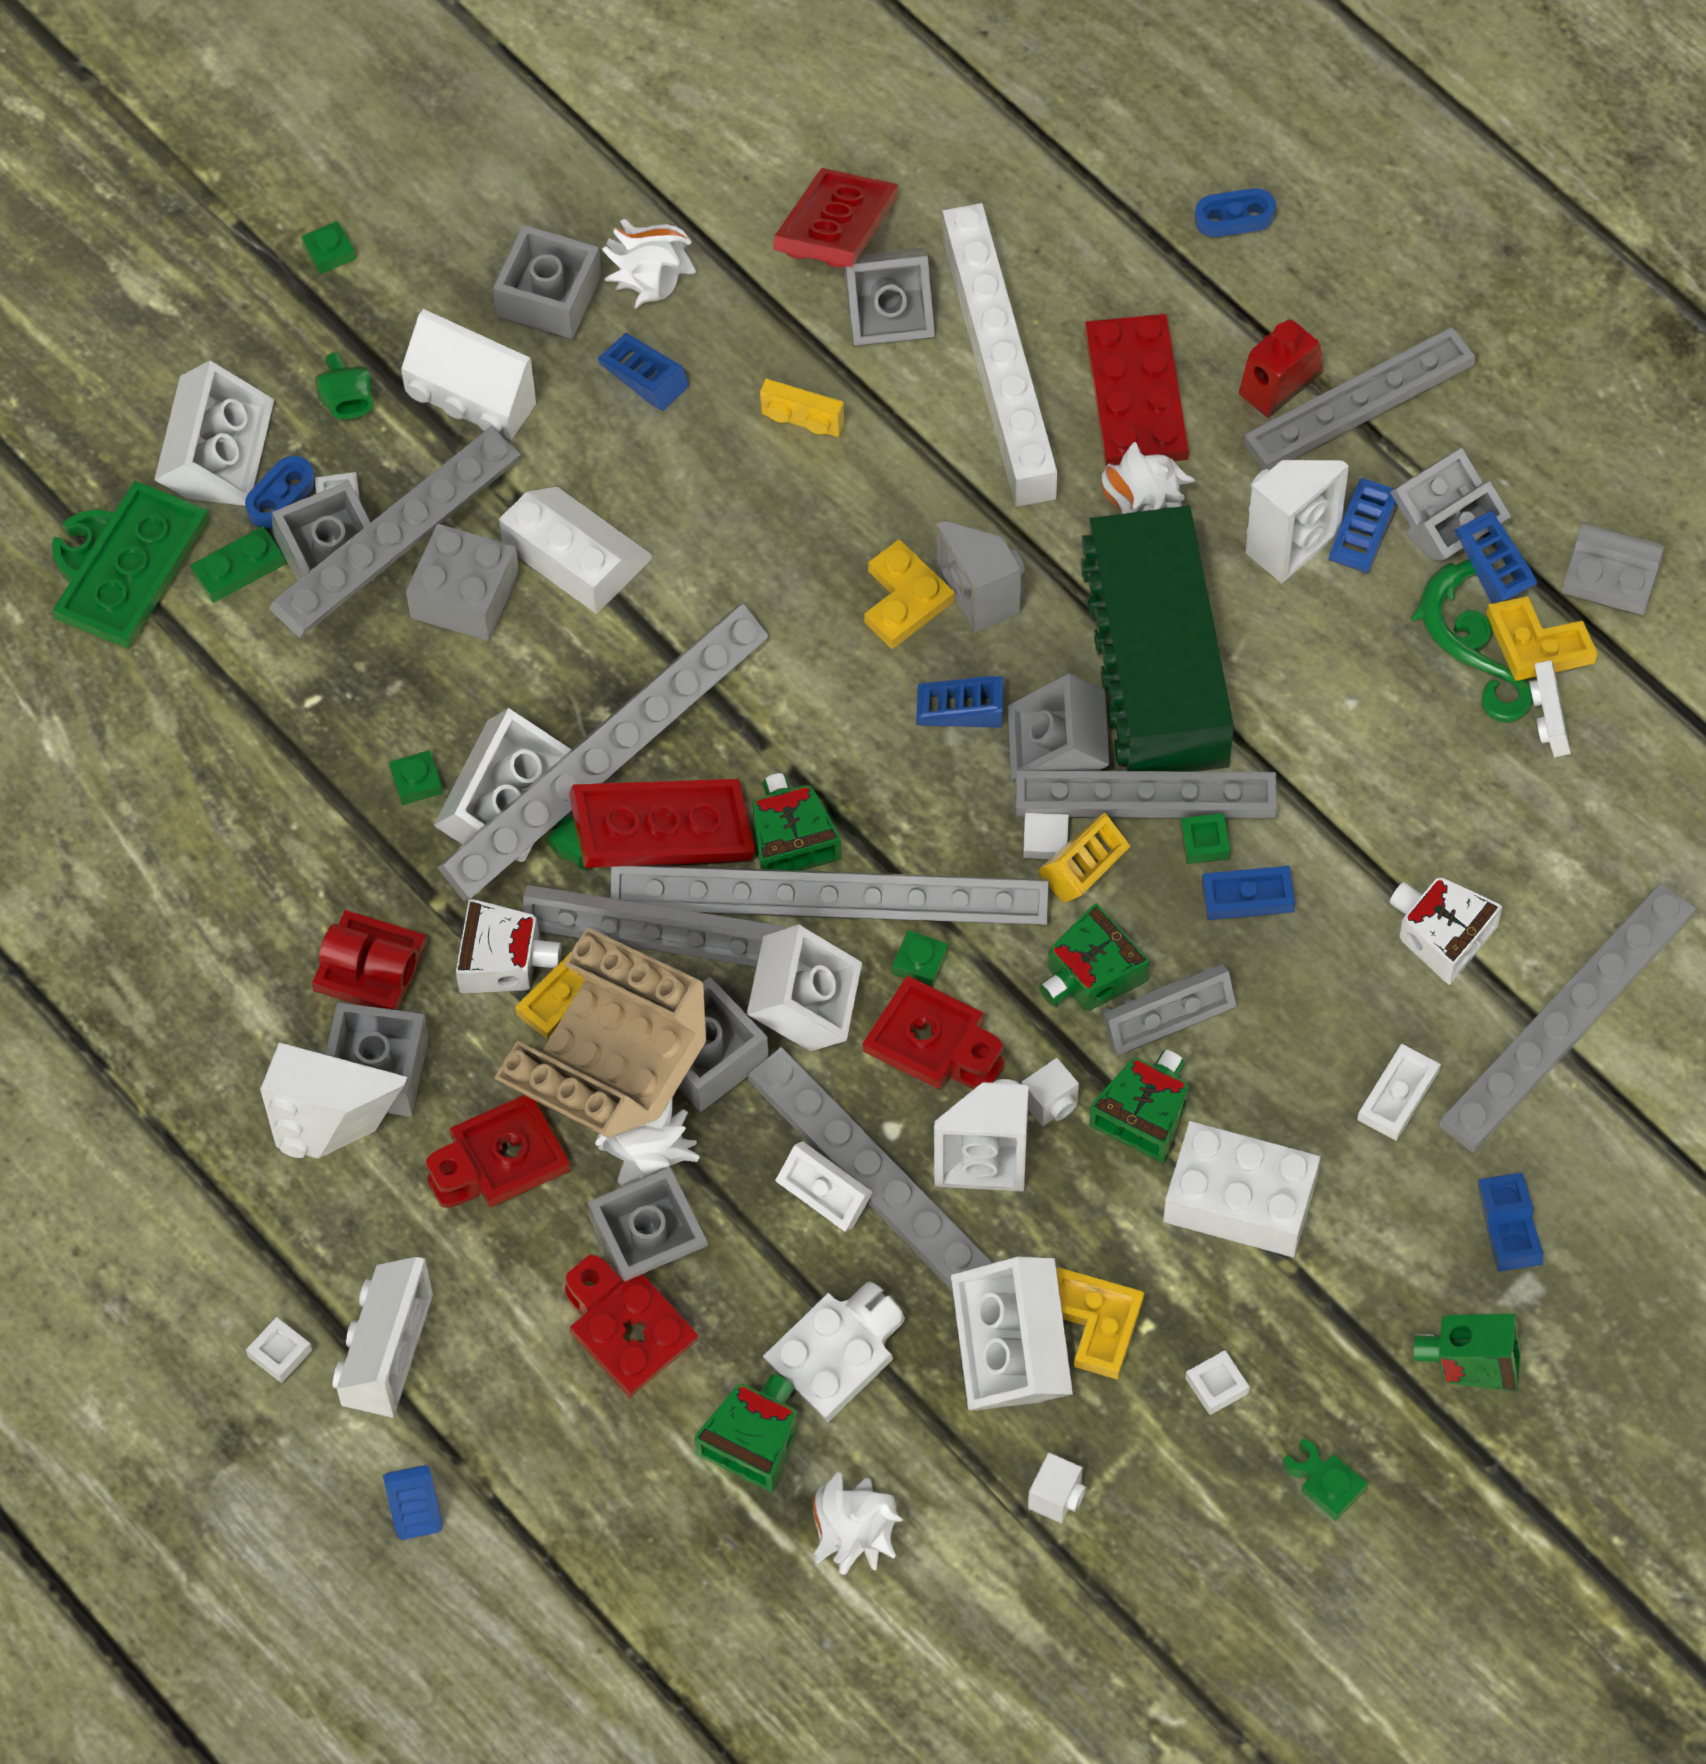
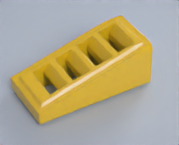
(1063, 873)

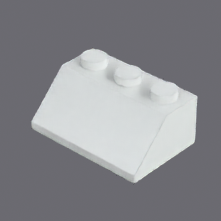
(468, 375)
(214, 436)
(1294, 513)
(572, 546)
(499, 768)
(983, 1139)
(1011, 1333)
(384, 1337)

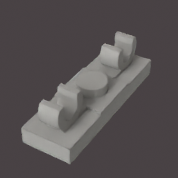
(1169, 1009)

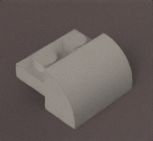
(1442, 501)
(1613, 568)

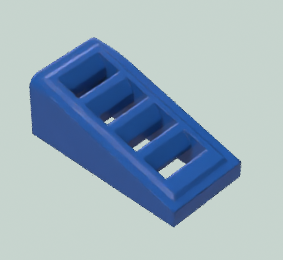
(662, 387)
(1371, 500)
(1514, 561)
(976, 716)
(413, 1502)

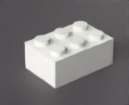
(1241, 1189)

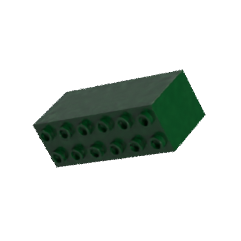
(1157, 642)

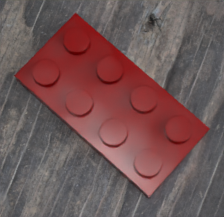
(835, 218)
(1136, 387)
(661, 823)

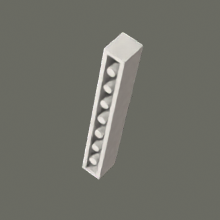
(999, 355)

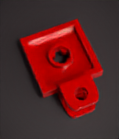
(956, 1040)
(474, 1158)
(615, 1304)

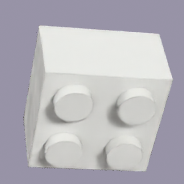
(804, 988)

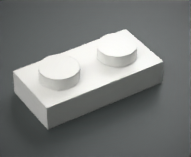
(1552, 725)
(1399, 1092)
(823, 1186)

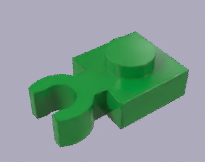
(1328, 1483)

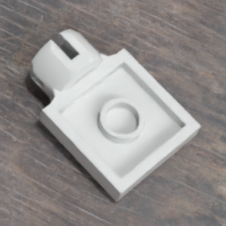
(837, 1348)

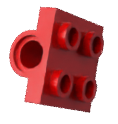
(368, 961)

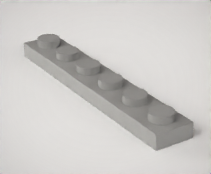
(1359, 399)
(1146, 793)
(648, 925)

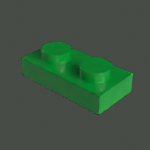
(237, 564)

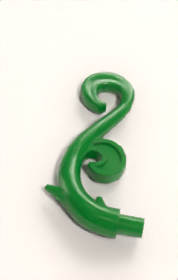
(1467, 648)

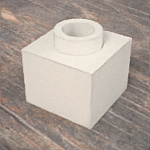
(1051, 1092)
(1056, 1488)

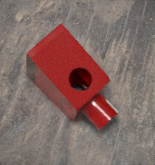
(1280, 367)

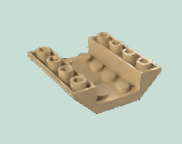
(618, 1043)

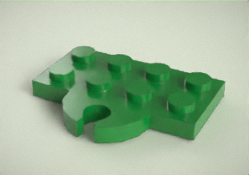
(124, 561)

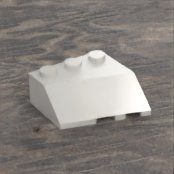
(324, 1101)

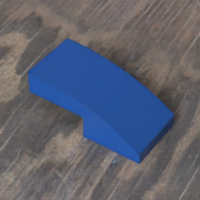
(1510, 1222)

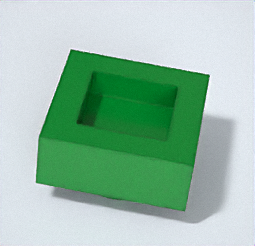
(328, 247)
(415, 777)
(1205, 838)
(920, 958)

